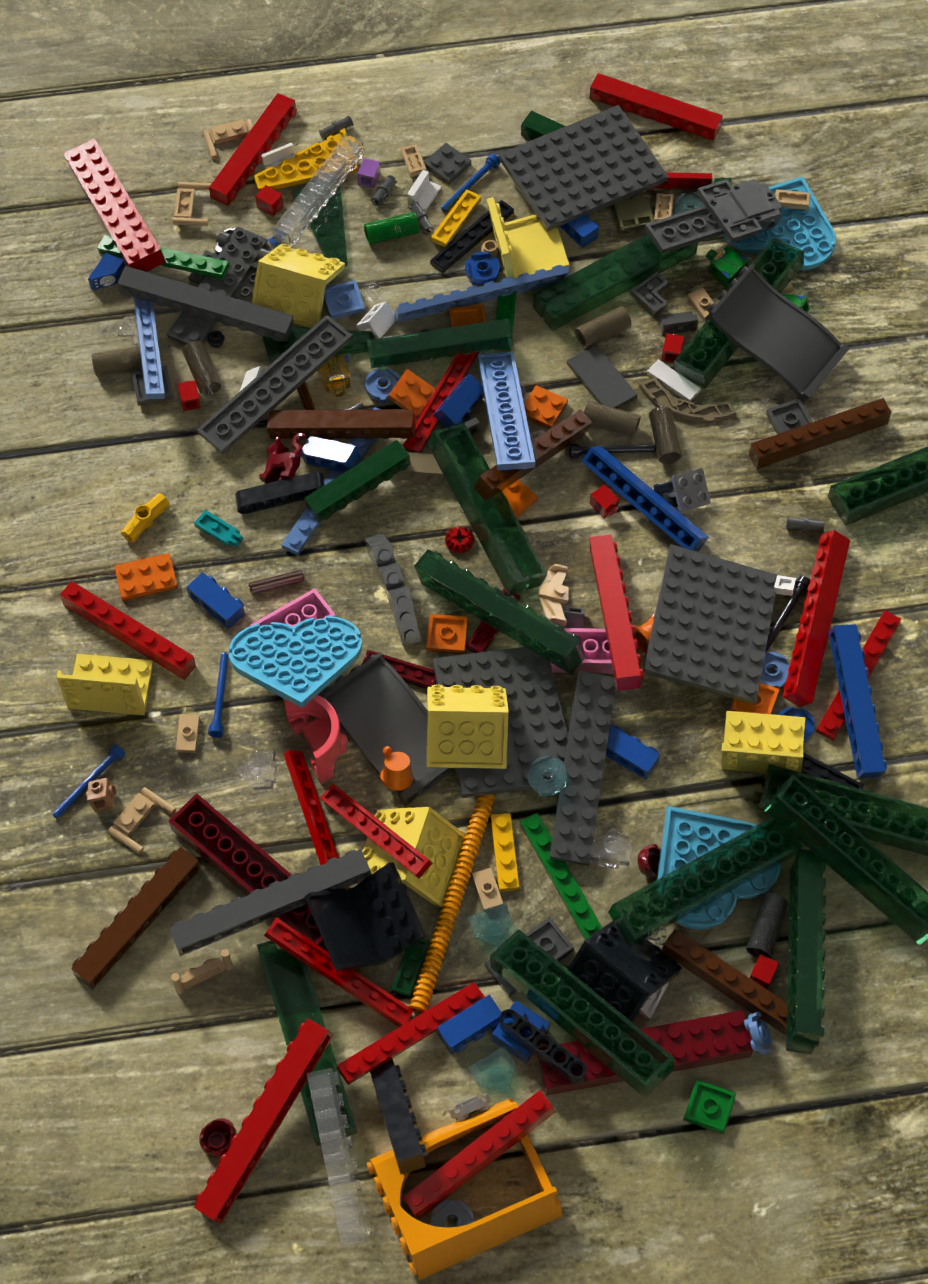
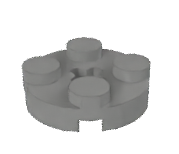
(469, 1106)

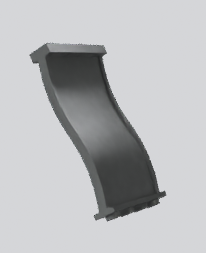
(776, 332)
(381, 712)

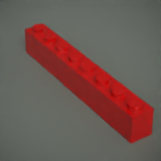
(656, 106)
(248, 154)
(128, 630)
(479, 1154)

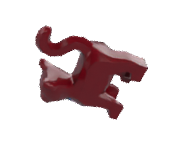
(282, 461)

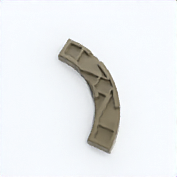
(684, 409)

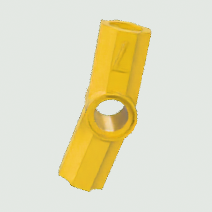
(151, 510)

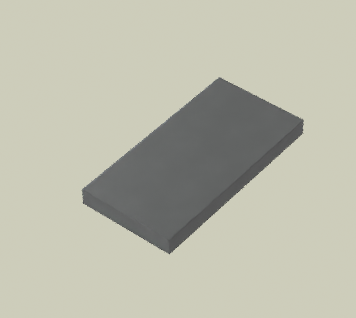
(601, 378)
(549, 938)

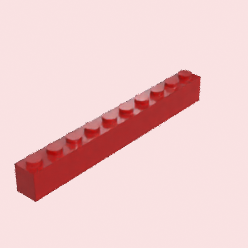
(615, 613)
(816, 619)
(263, 1121)

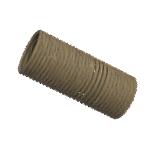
(606, 325)
(112, 361)
(202, 368)
(613, 418)
(665, 435)

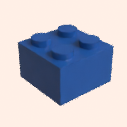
(512, 1046)

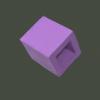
(369, 173)

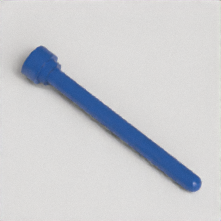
(492, 161)
(216, 728)
(115, 754)

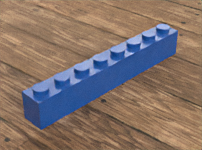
(645, 499)
(857, 701)

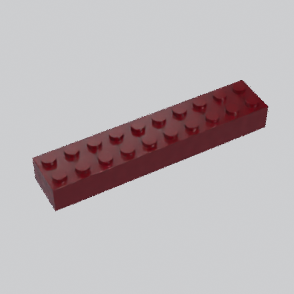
(237, 858)
(690, 1042)

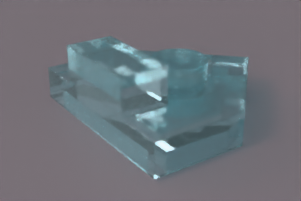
(491, 925)
(494, 1071)

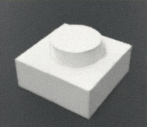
(785, 585)

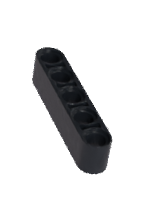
(278, 492)
(546, 1056)

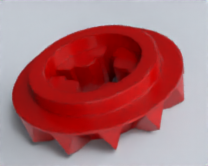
(452, 542)

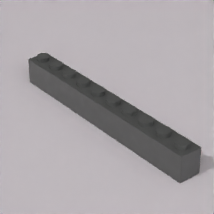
(205, 304)
(268, 902)

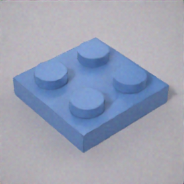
(343, 300)

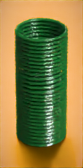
(385, 228)

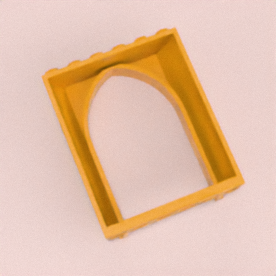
(438, 1248)

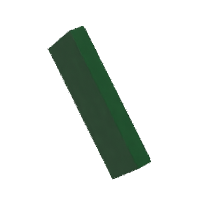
(410, 968)

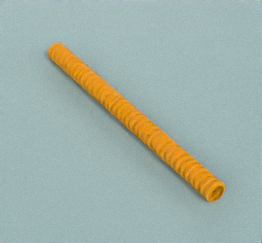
(452, 903)

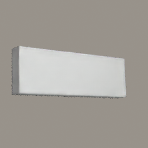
(673, 381)

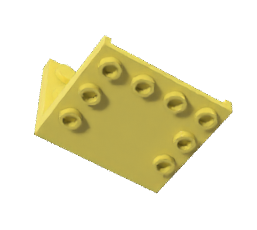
(526, 243)
(294, 282)
(107, 684)
(467, 727)
(760, 740)
(430, 836)

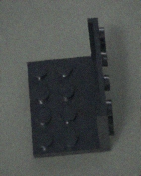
(367, 921)
(620, 972)

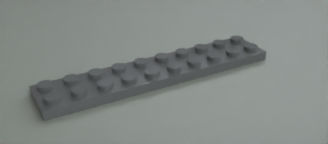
(274, 384)
(585, 765)

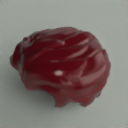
(649, 861)
(216, 1137)

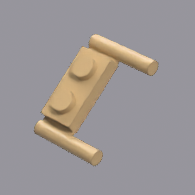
(225, 133)
(185, 204)
(135, 814)
(197, 975)

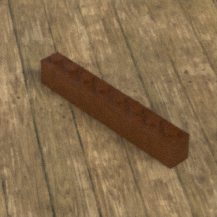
(342, 423)
(819, 433)
(543, 447)
(135, 918)
(727, 979)

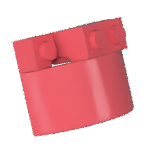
(321, 734)

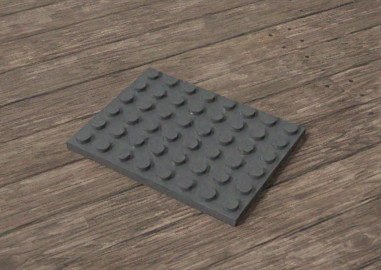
(582, 167)
(711, 624)
(534, 713)

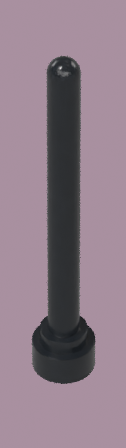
(577, 450)
(801, 586)

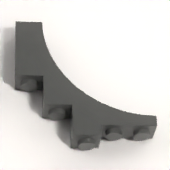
(398, 594)

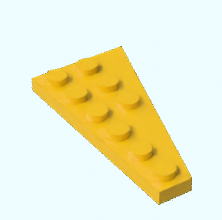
(300, 167)

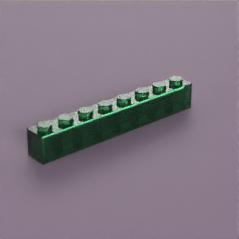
(439, 343)

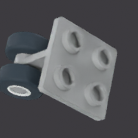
(689, 490)

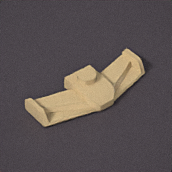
(554, 594)

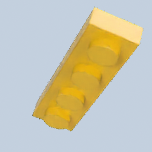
(456, 218)
(504, 852)

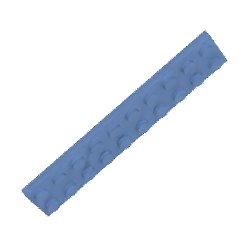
(475, 294)
(506, 411)

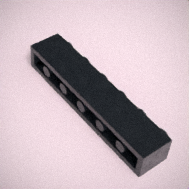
(397, 1117)

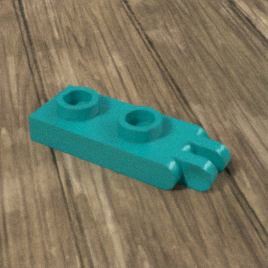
(218, 529)

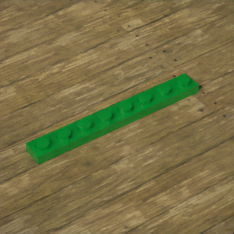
(178, 260)
(561, 877)

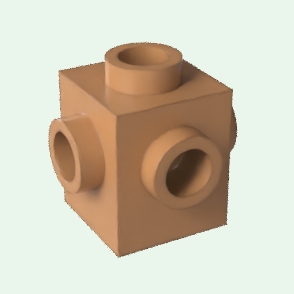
(101, 794)

